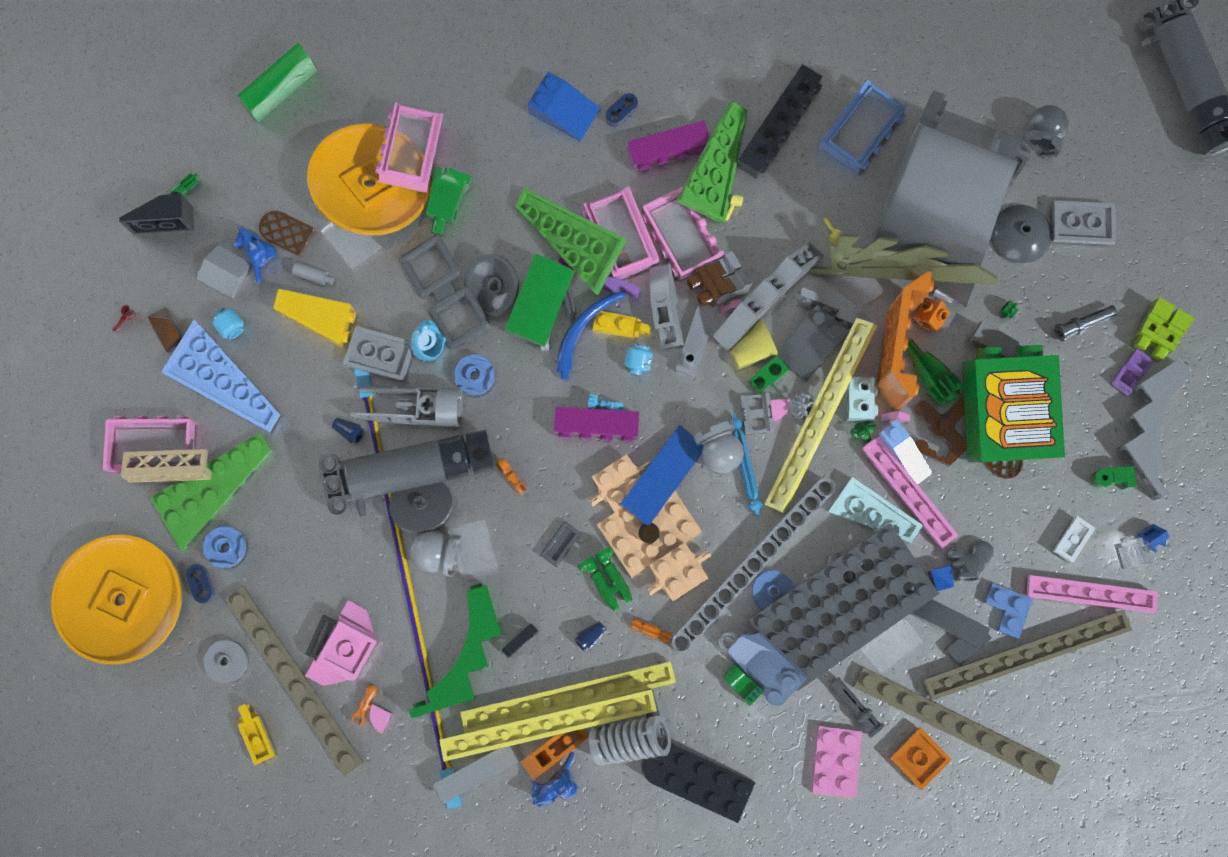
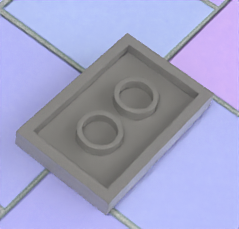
(1083, 222)
(379, 354)

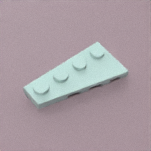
(870, 509)

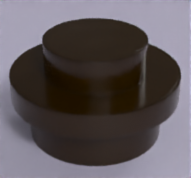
(649, 534)

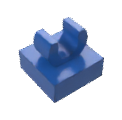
(1154, 536)

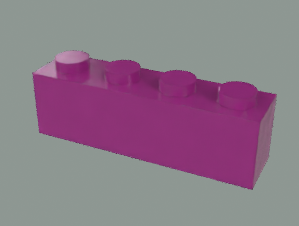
(667, 146)
(596, 423)

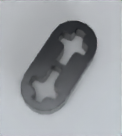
(520, 640)

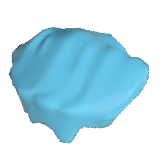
(427, 341)

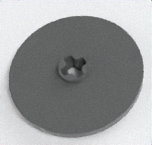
(430, 515)

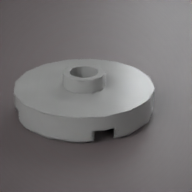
(236, 663)

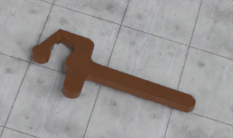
(942, 427)

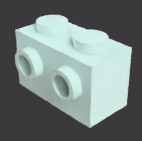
(861, 399)

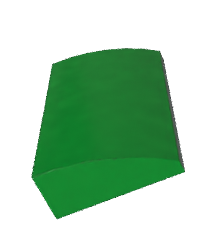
(277, 82)
(539, 300)

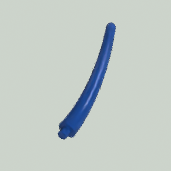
(566, 348)

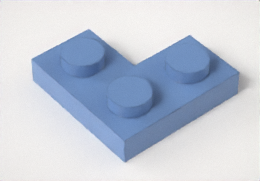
(1014, 608)

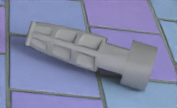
(446, 406)

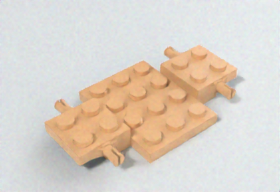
(669, 557)

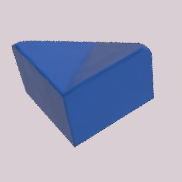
(941, 578)

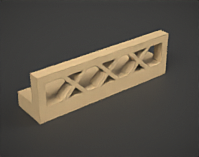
(168, 473)

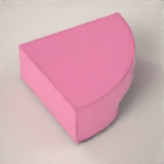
(729, 308)
(779, 408)
(896, 415)
(379, 717)

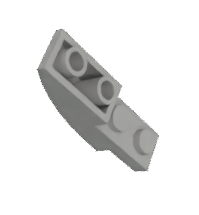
(833, 303)
(663, 306)

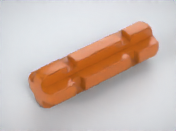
(651, 630)

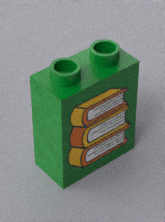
(1013, 405)

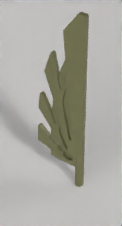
(905, 264)

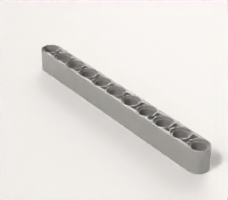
(762, 559)

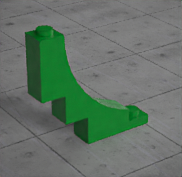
(456, 685)

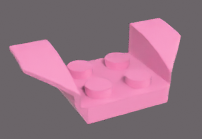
(345, 648)

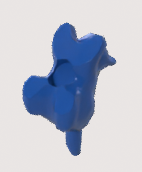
(257, 250)
(559, 785)

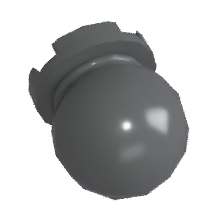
(1045, 131)

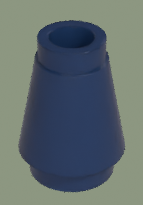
(349, 430)
(589, 637)

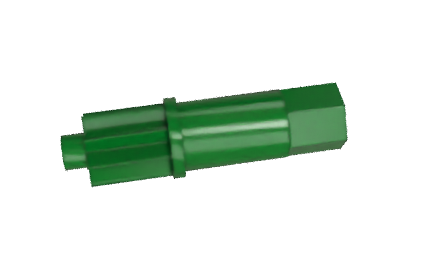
(185, 184)

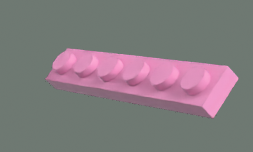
(909, 492)
(1092, 594)

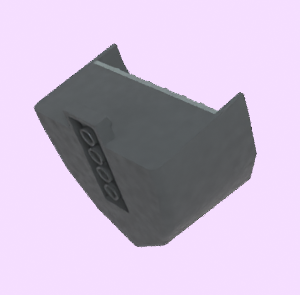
(949, 189)

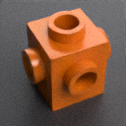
(931, 314)

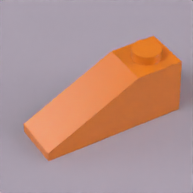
(552, 752)

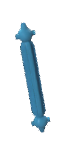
(746, 468)

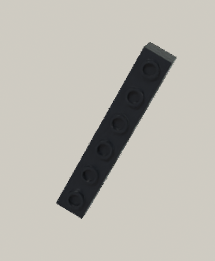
(803, 79)

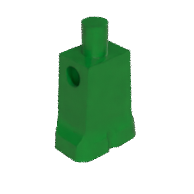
(446, 196)

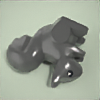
(970, 564)

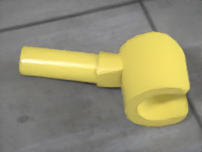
(735, 201)
(834, 237)

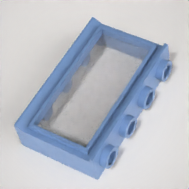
(863, 127)

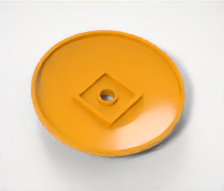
(338, 187)
(87, 591)

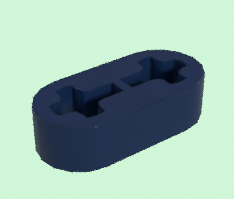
(619, 106)
(205, 582)

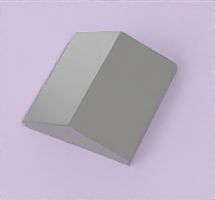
(224, 271)

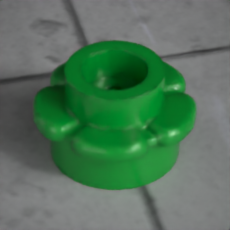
(1009, 309)

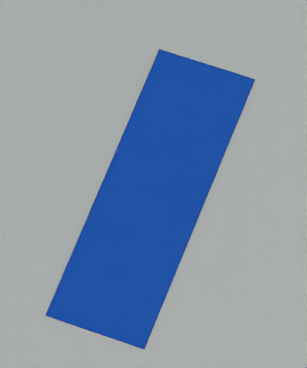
(662, 476)

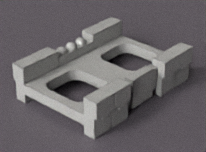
(764, 413)

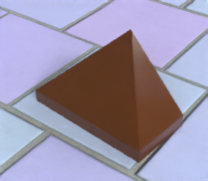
(165, 329)

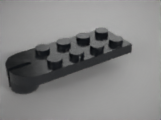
(700, 782)

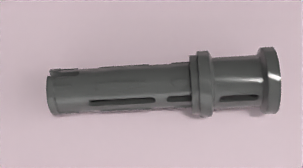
(1078, 325)
(863, 715)

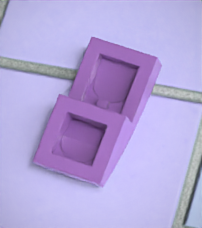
(613, 285)
(1132, 372)

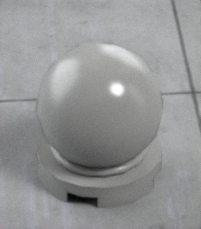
(721, 449)
(433, 552)

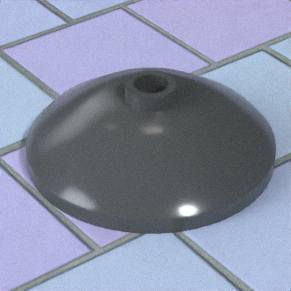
(1013, 242)
(483, 278)

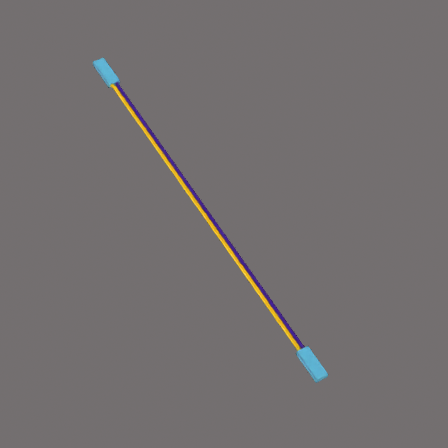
(363, 379)

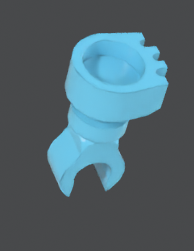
(593, 403)

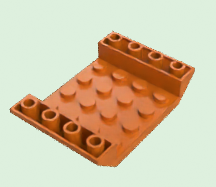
(897, 387)

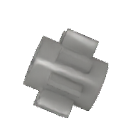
(801, 405)

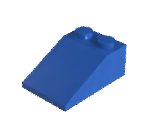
(562, 106)

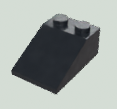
(161, 215)

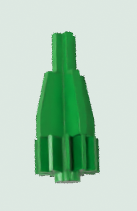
(934, 374)

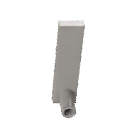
(696, 340)

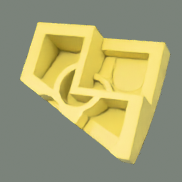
(754, 347)

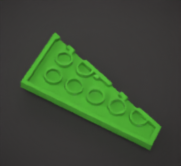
(713, 175)
(578, 241)
(191, 504)

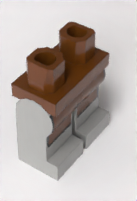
(720, 281)

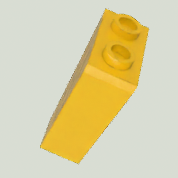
(319, 315)

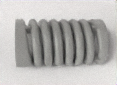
(629, 741)

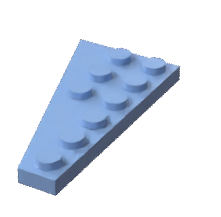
(210, 372)

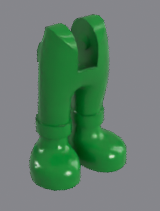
(617, 581)

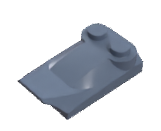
(767, 667)

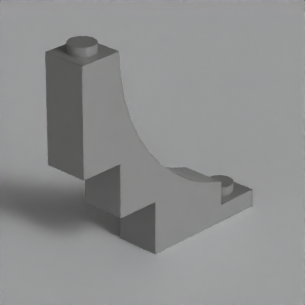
(766, 294)
(1144, 449)

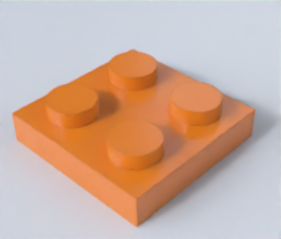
(920, 758)

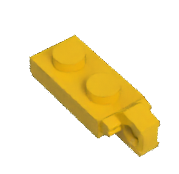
(619, 325)
(255, 735)

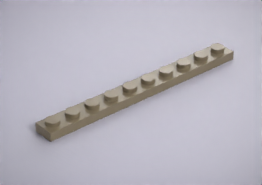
(1027, 655)
(294, 681)
(957, 726)

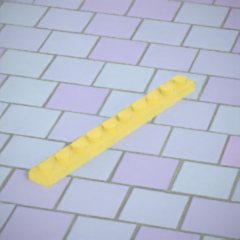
(820, 415)
(567, 697)
(548, 725)

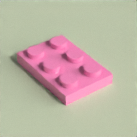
(836, 761)

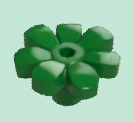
(863, 431)

